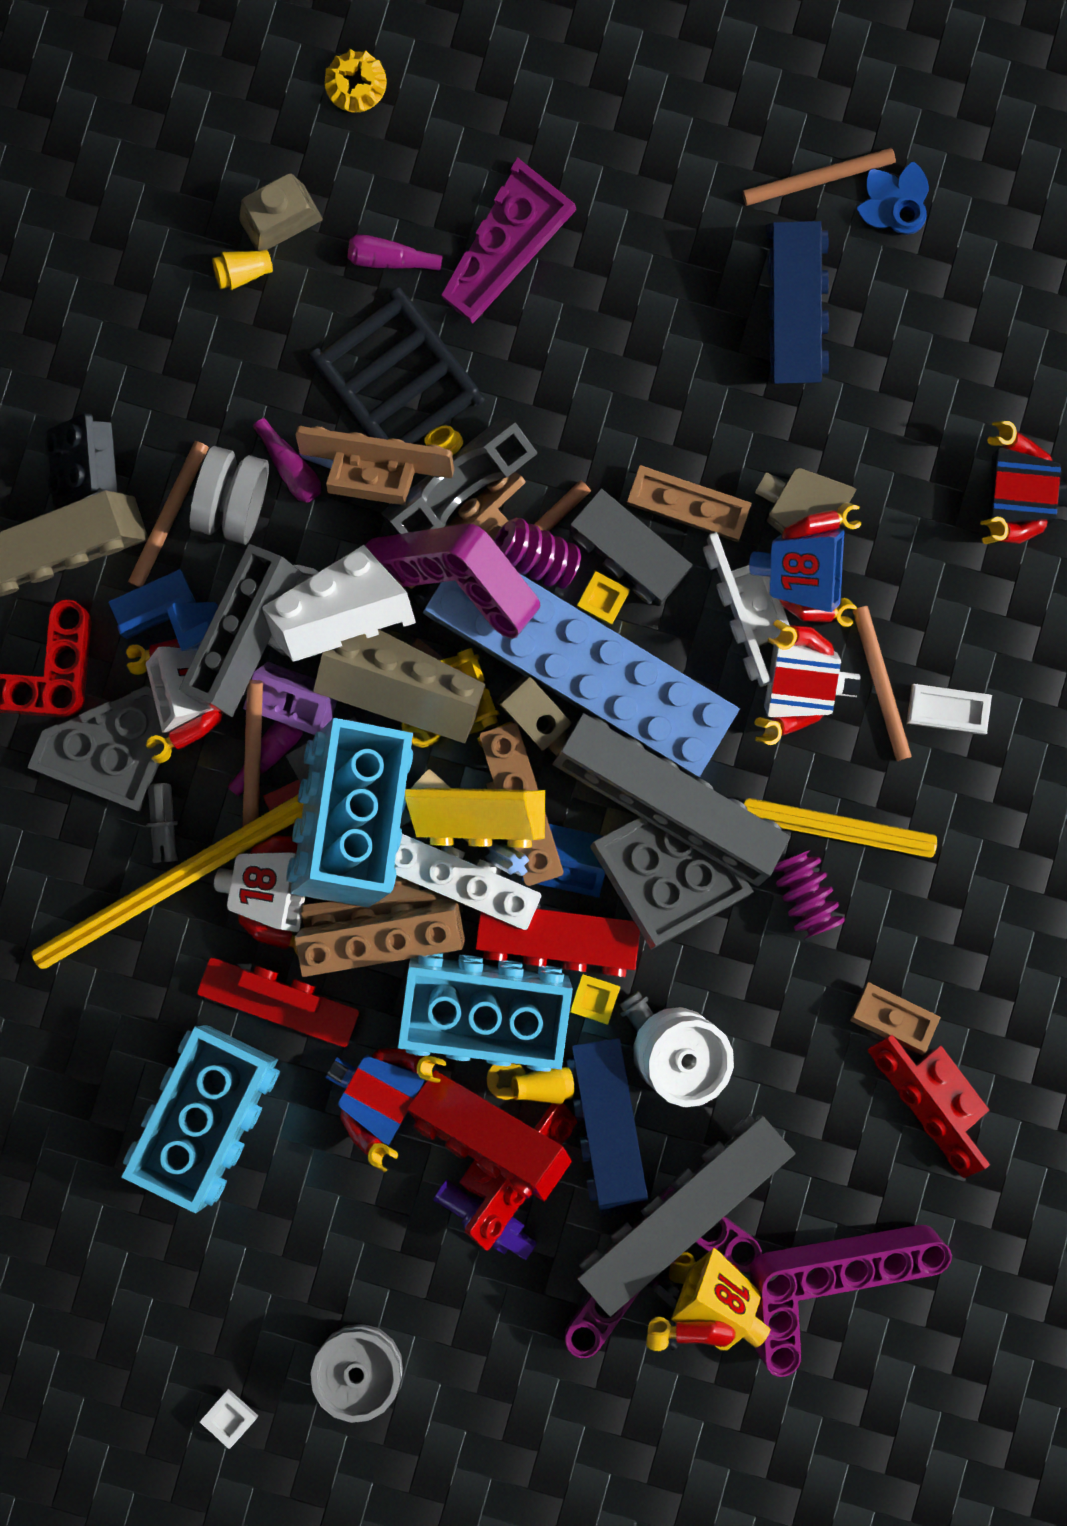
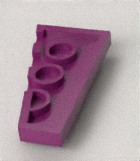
(515, 230)

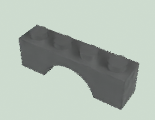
(483, 460)

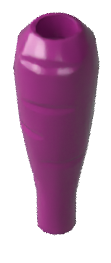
(382, 253)
(292, 468)
(274, 746)

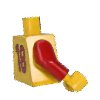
(713, 1307)

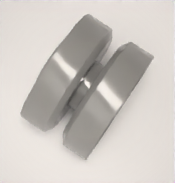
(229, 495)
(345, 1395)

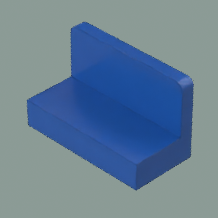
(148, 604)
(191, 622)
(580, 866)

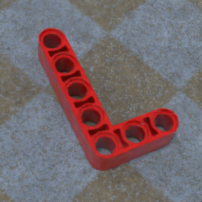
(54, 677)

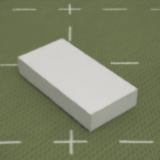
(949, 709)

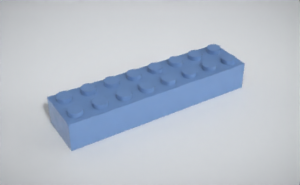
(599, 675)

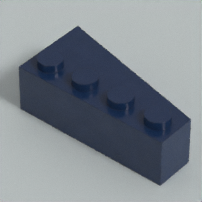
(797, 301)
(609, 1126)

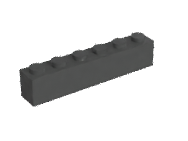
(672, 799)
(684, 1214)

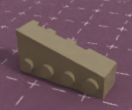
(68, 538)
(400, 684)

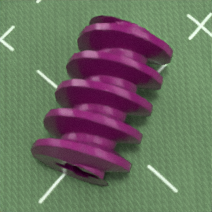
(538, 553)
(807, 894)

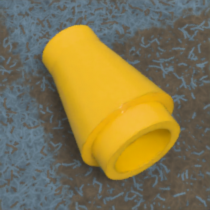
(240, 267)
(544, 1086)

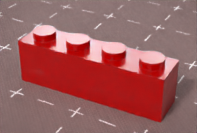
(564, 938)
(489, 1136)

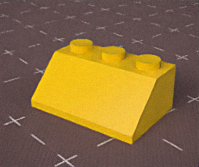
(477, 815)

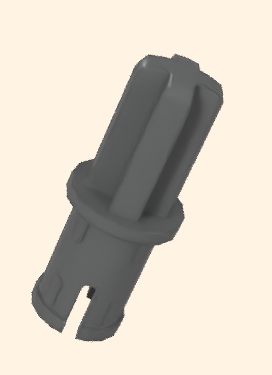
(162, 823)

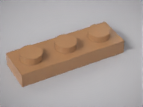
(689, 503)

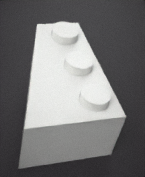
(337, 604)

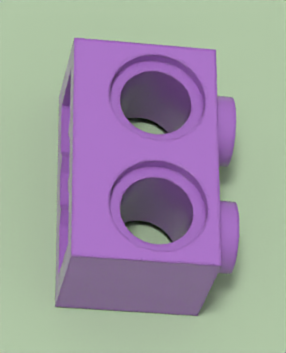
(291, 699)

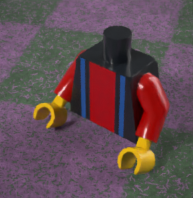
(1021, 488)

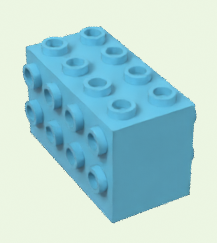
(350, 813)
(486, 1011)
(200, 1118)

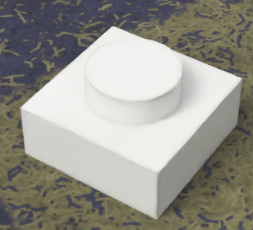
(228, 1419)

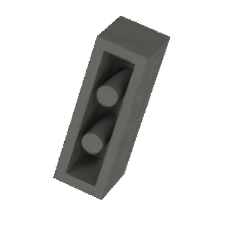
(629, 548)

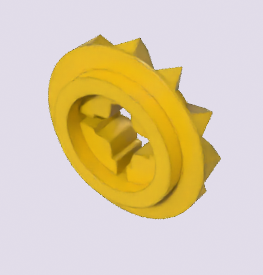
(363, 96)

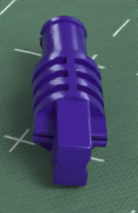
(466, 1206)

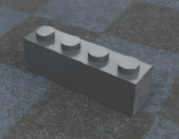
(238, 631)

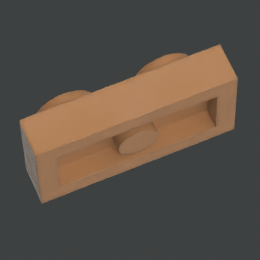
(893, 1015)

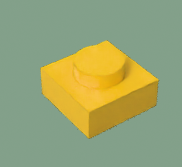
(603, 598)
(595, 999)

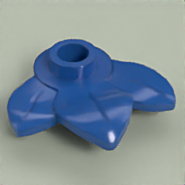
(892, 195)

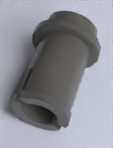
(636, 1010)

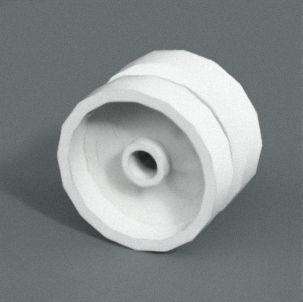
(683, 1057)

